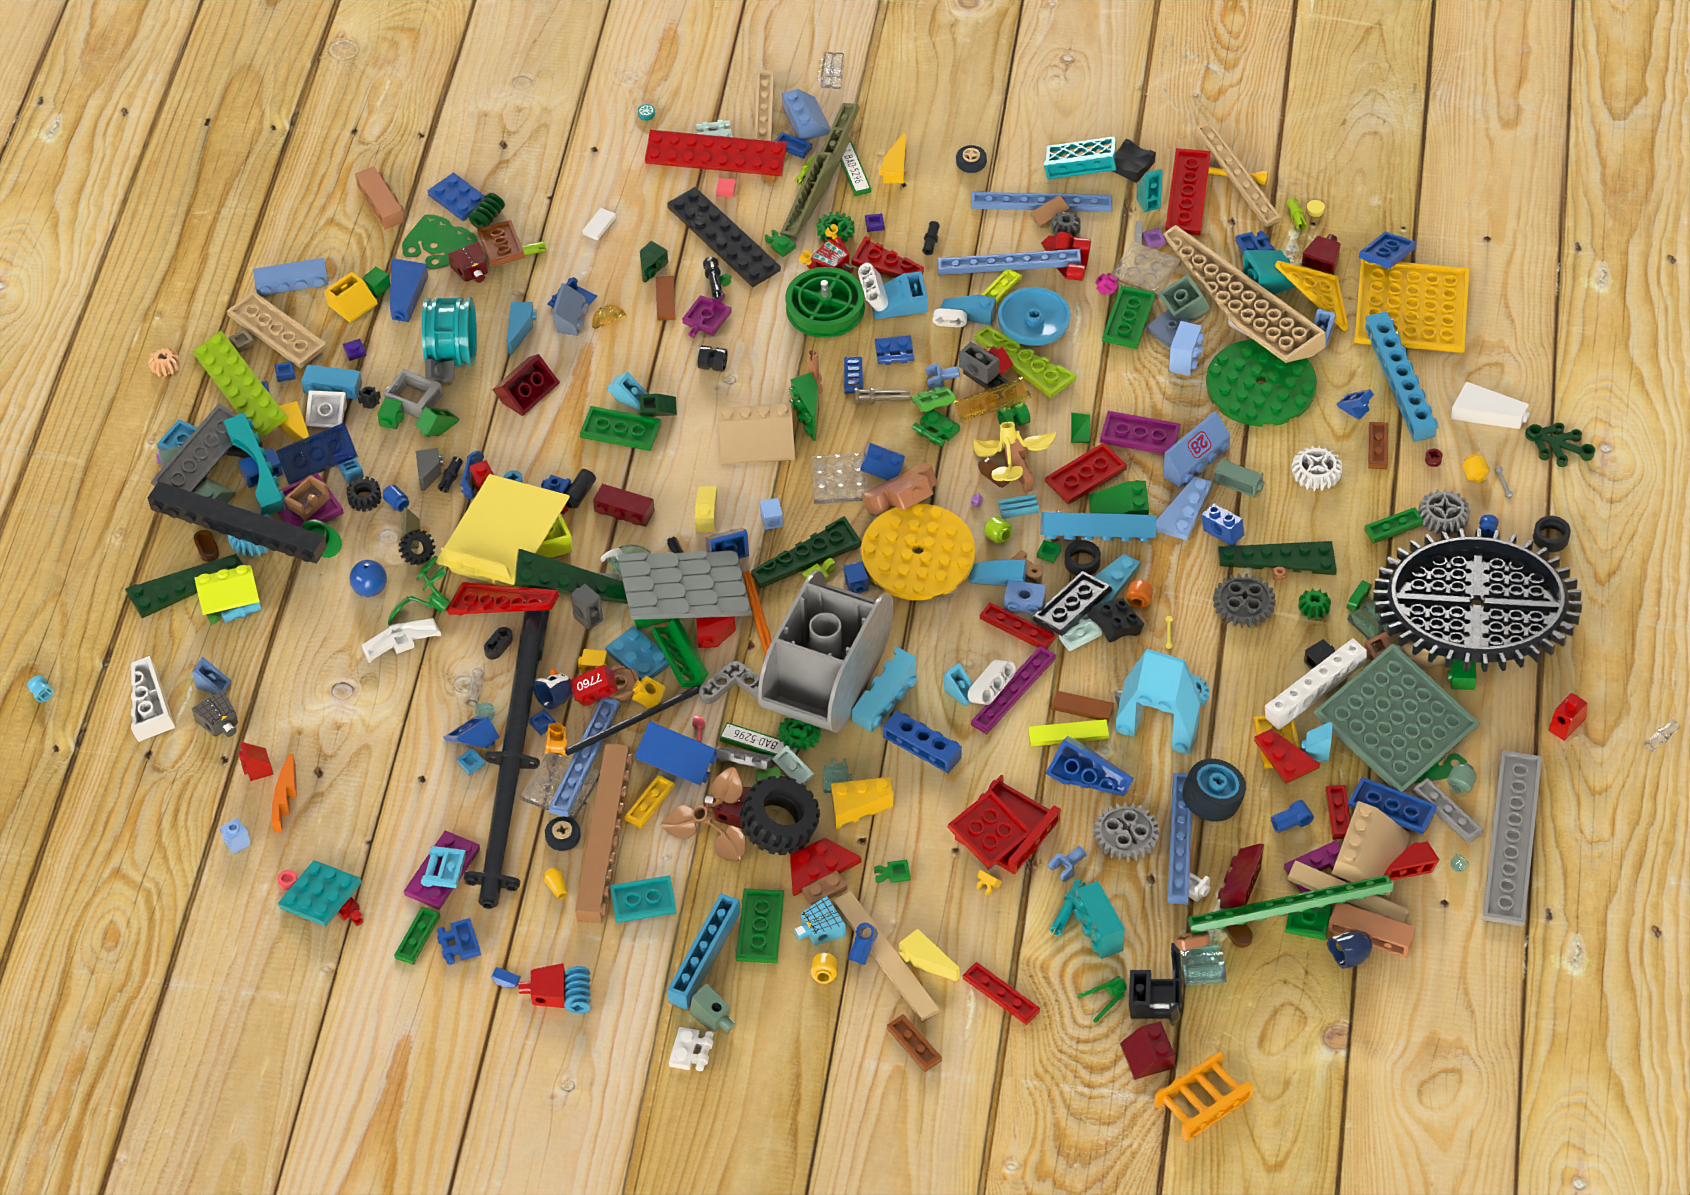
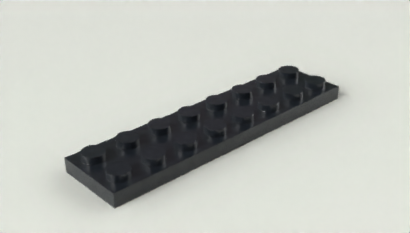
(724, 237)

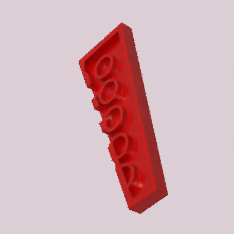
(490, 598)

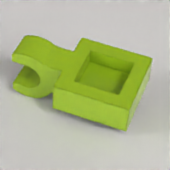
(827, 568)

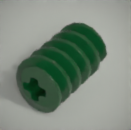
(486, 210)

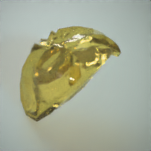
(607, 315)

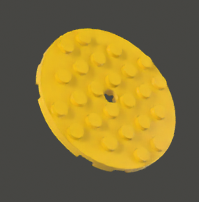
(941, 566)

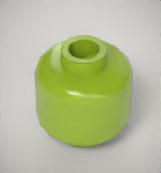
(998, 530)

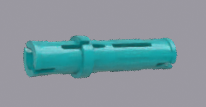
(1066, 909)

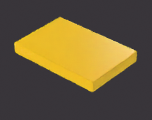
(1289, 732)

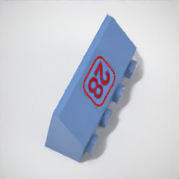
(1196, 450)

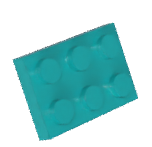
(643, 899)

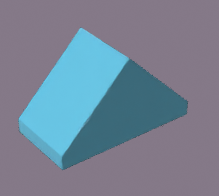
(957, 684)

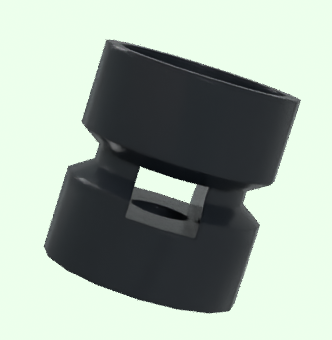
(712, 358)

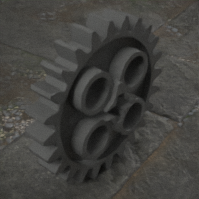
(1244, 600)

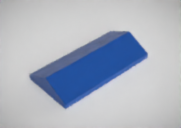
(1397, 805)

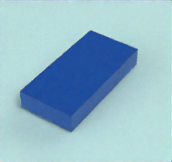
(795, 145)

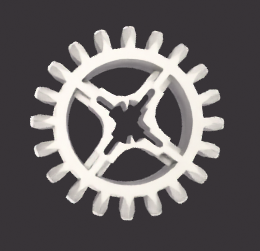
(1317, 463)

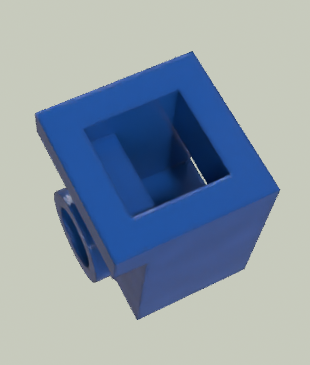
(556, 484)

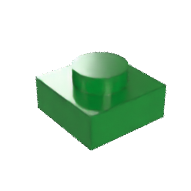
(1049, 551)

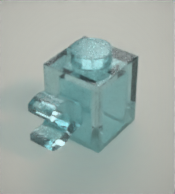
(834, 774)

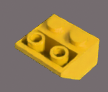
(350, 297)

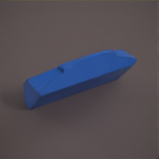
(505, 978)

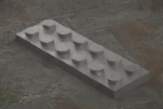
(198, 453)

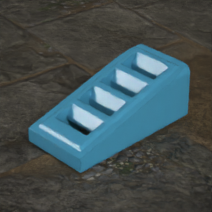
(351, 474)

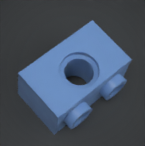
(1024, 597)

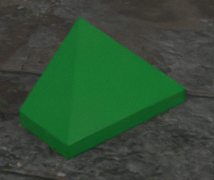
(1080, 427)

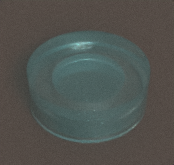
(485, 710)

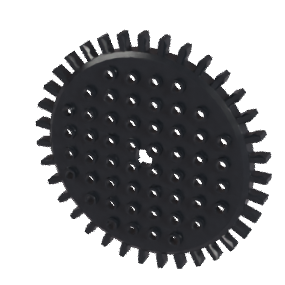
(1520, 590)

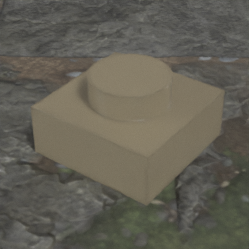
(241, 340)

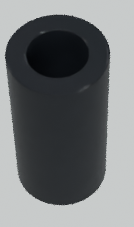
(580, 488)

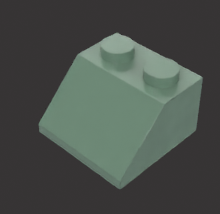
(1184, 299)

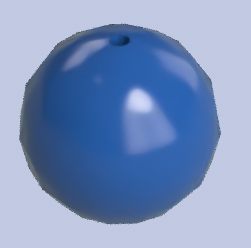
(368, 578)

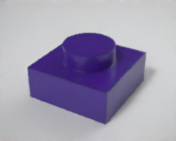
(354, 349)

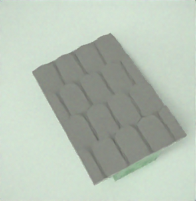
(683, 586)

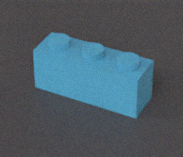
(332, 380)

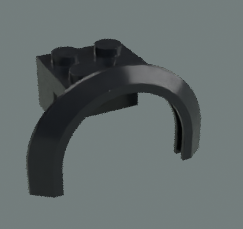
(1157, 997)

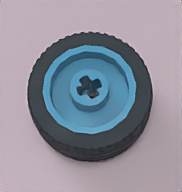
(1214, 790)

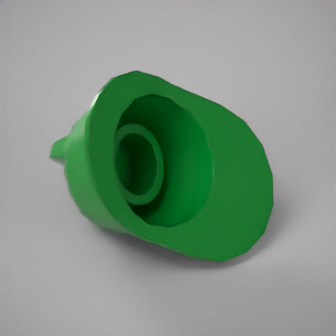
(332, 538)

